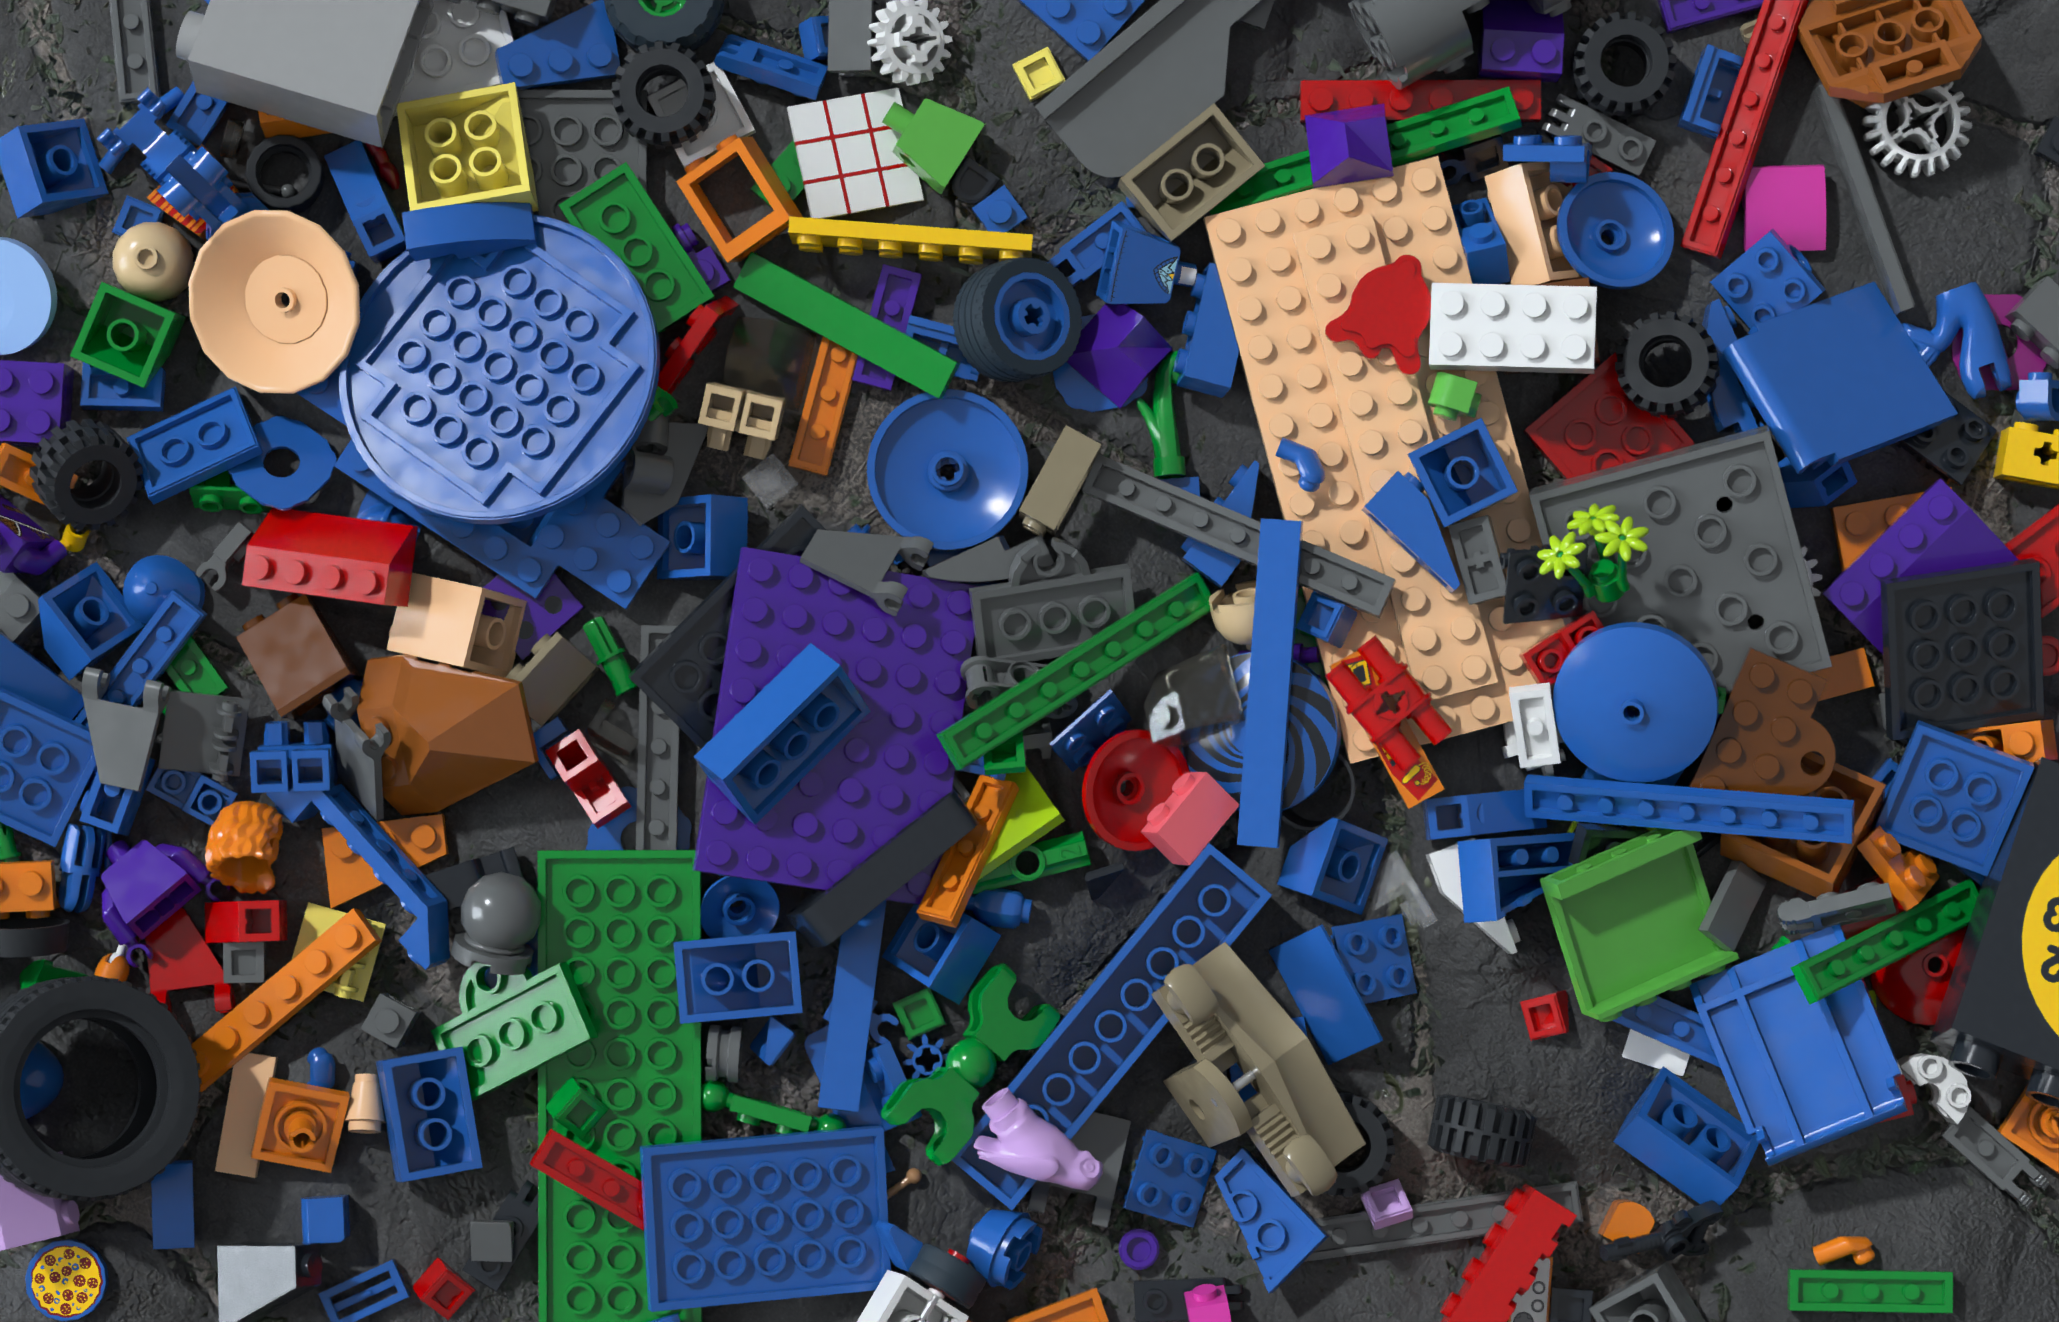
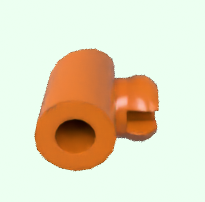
(1843, 1246)

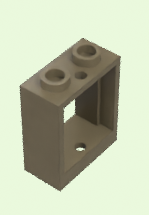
(1058, 482)

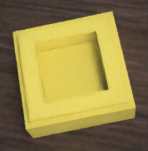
(1038, 74)

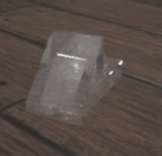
(1397, 881)

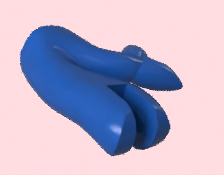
(1981, 341)

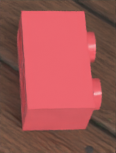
(1189, 817)

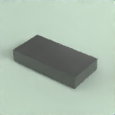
(1732, 905)

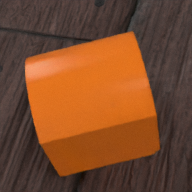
(1626, 1219)

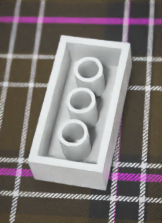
(1513, 328)

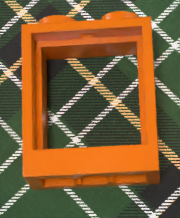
(764, 230)

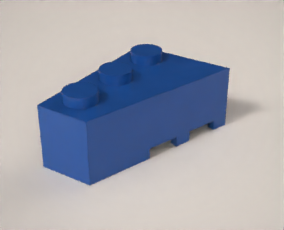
(1507, 872)

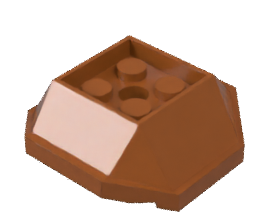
(1887, 47)

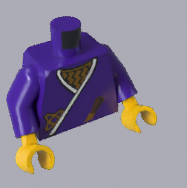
(28, 546)

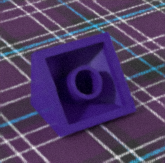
(1349, 145)
(1118, 352)

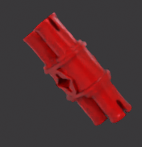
(1392, 680)

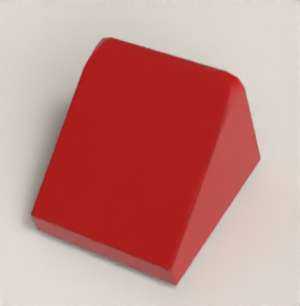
(442, 1288)

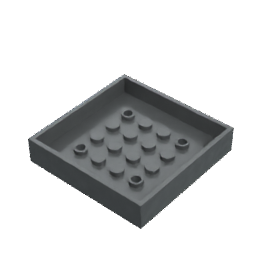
(1702, 563)

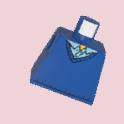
(1141, 267)

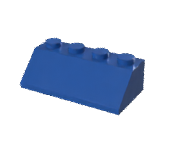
(782, 733)

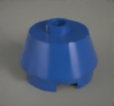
(1002, 1246)

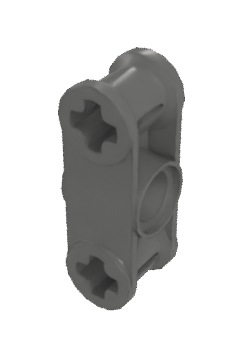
(1000, 677)

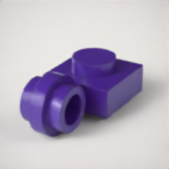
(704, 260)

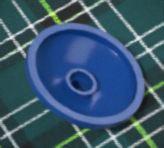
(1631, 218)

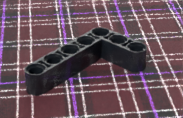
(831, 913)

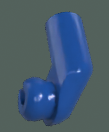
(321, 1068)

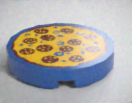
(66, 1280)

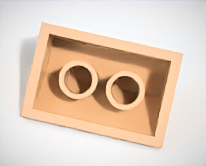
(1527, 217)

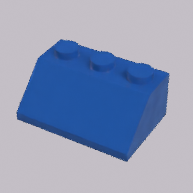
(429, 1114)
(1687, 1139)

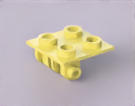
(356, 979)

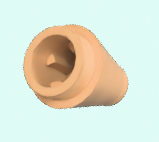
(365, 1105)

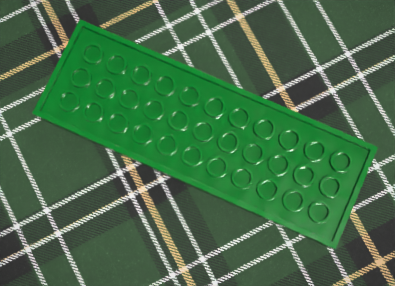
(616, 930)

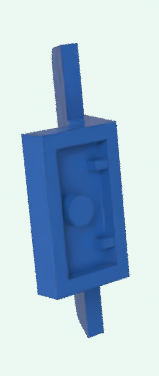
(880, 1079)

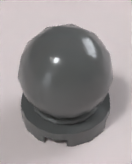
(498, 921)

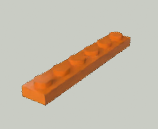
(283, 995)

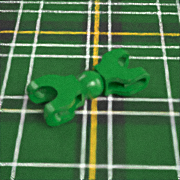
(970, 1064)

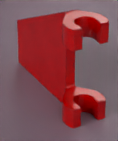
(185, 962)

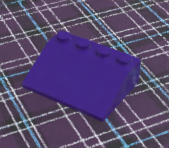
(1929, 537)

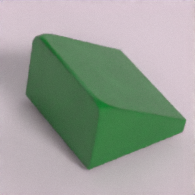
(576, 1108)

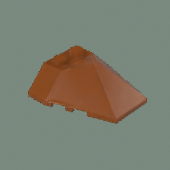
(446, 729)

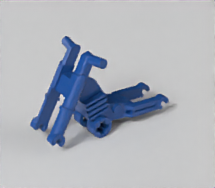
(187, 176)

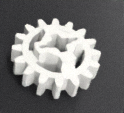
(909, 60)

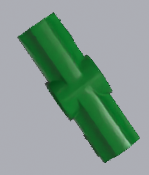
(1054, 857)

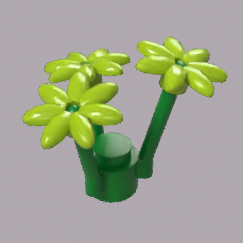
(1606, 579)

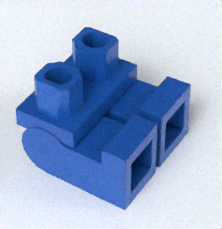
(295, 765)

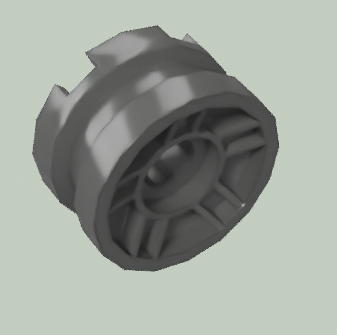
(724, 1053)

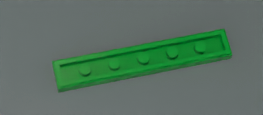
(846, 325)
(1886, 942)

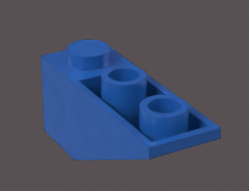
(366, 201)
(1211, 344)
(1213, 563)
(1477, 815)

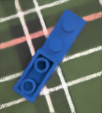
(1729, 401)

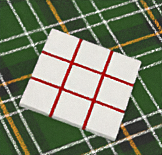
(849, 155)

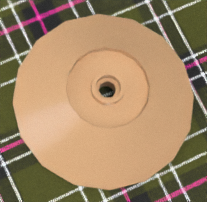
(241, 309)

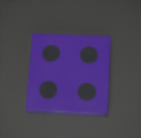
(541, 615)

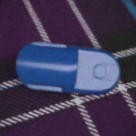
(80, 865)

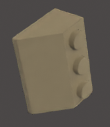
(1190, 173)

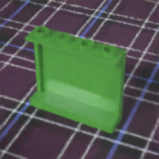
(1634, 922)

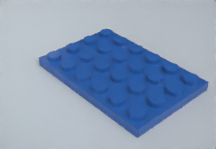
(764, 1217)

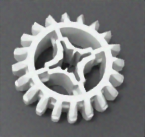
(1937, 155)

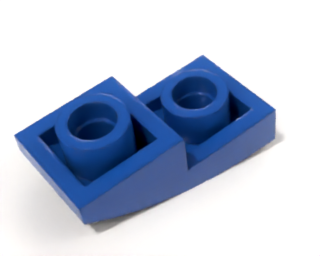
(192, 793)
(173, 1206)

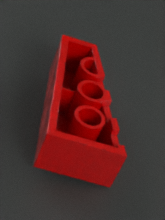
(1509, 1258)

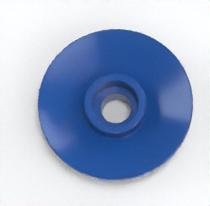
(754, 916)

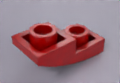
(1548, 655)

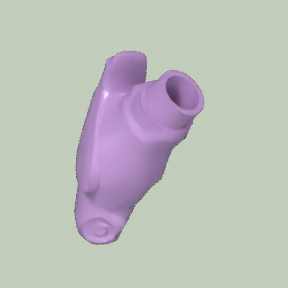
(1033, 1146)

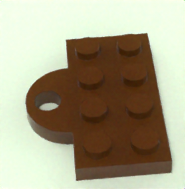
(1767, 732)

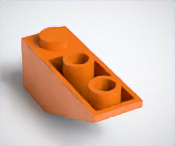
(2023, 740)

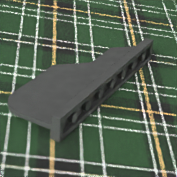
(1145, 84)

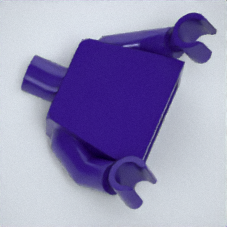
(147, 888)

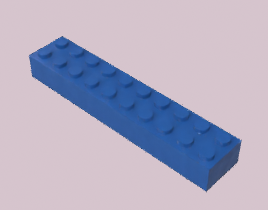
(1117, 1011)

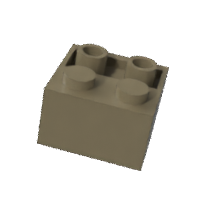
(553, 676)

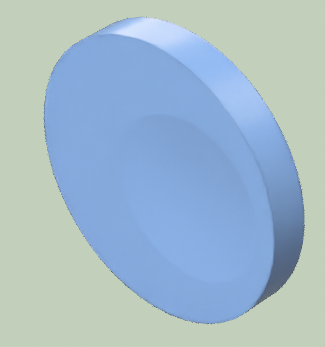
(26, 296)

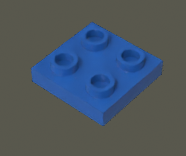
(1567, 156)
(1768, 281)

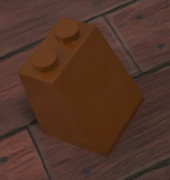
(296, 655)

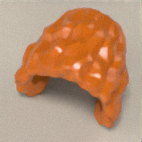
(244, 846)

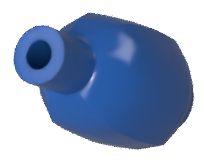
(1000, 907)

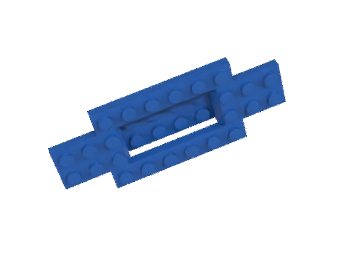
(582, 537)

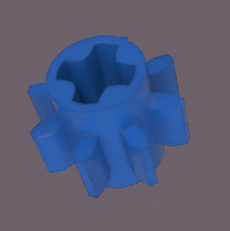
(918, 1051)

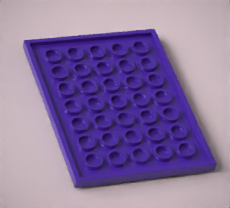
(886, 765)

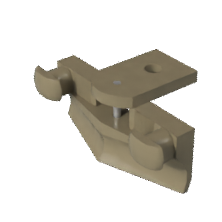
(1296, 1111)

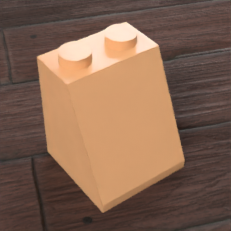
(448, 626)

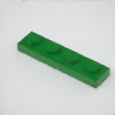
(1870, 1290)

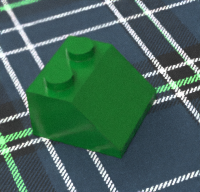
(127, 335)

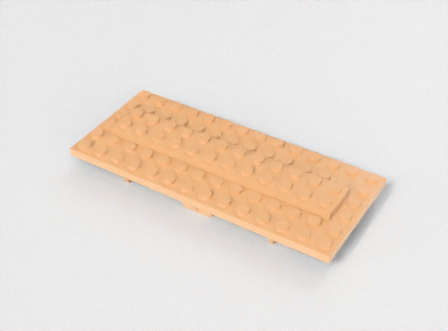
(1284, 278)

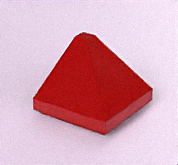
(1546, 1015)

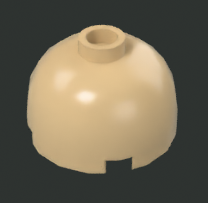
(153, 261)
(1235, 613)

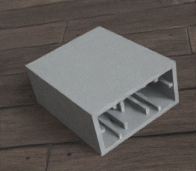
(308, 59)

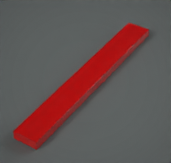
(1743, 126)

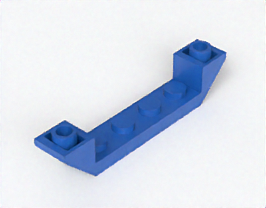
(429, 935)

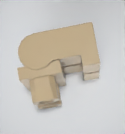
(743, 411)

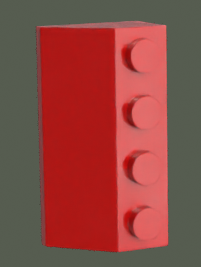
(332, 557)

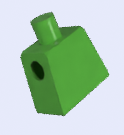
(932, 140)

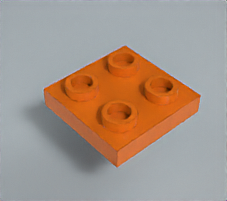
(300, 1125)
(2034, 1130)

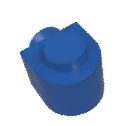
(2038, 397)

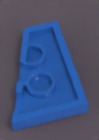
(562, 52)
(1272, 1222)

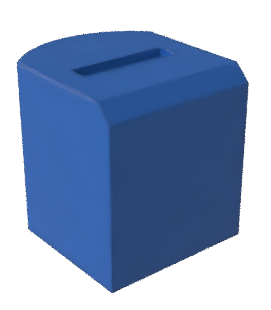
(325, 1219)

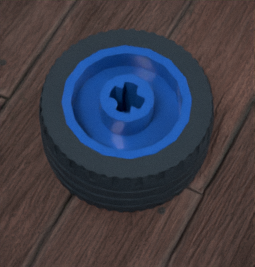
(1017, 319)

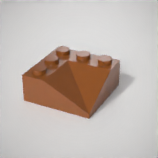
(1808, 864)

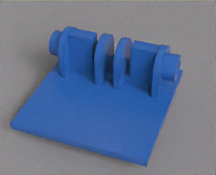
(1089, 731)
(1376, 957)
(1169, 1178)

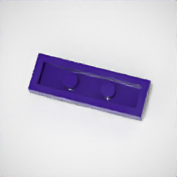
(893, 305)

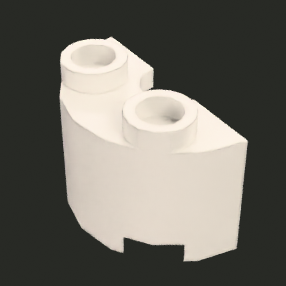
(1948, 1086)

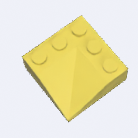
(466, 149)

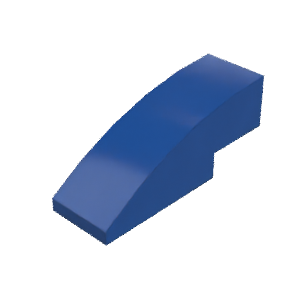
(468, 229)

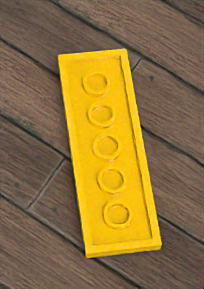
(895, 239)

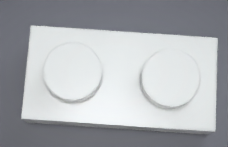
(1534, 725)

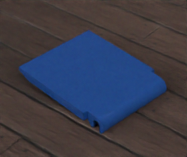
(1838, 379)
(1796, 1066)

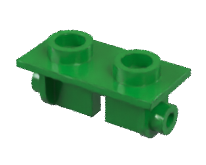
(220, 494)

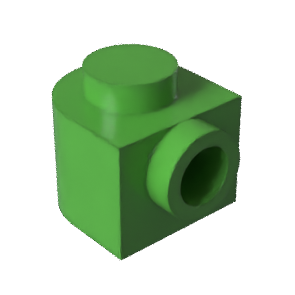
(1454, 396)

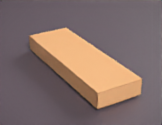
(242, 1114)

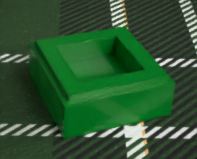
(919, 1013)

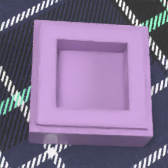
(1387, 1204)

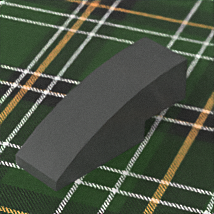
(983, 563)

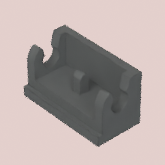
(849, 36)
(1479, 559)

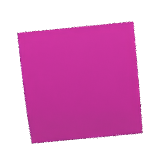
(1788, 201)

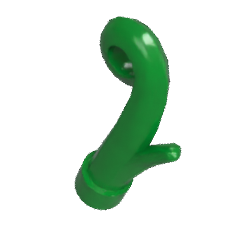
(1162, 423)

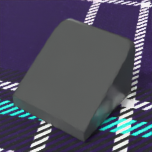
(492, 1240)

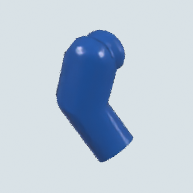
(1307, 463)

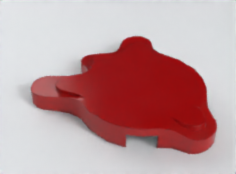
(1387, 313)

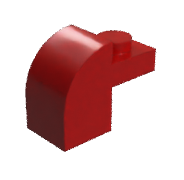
(588, 778)

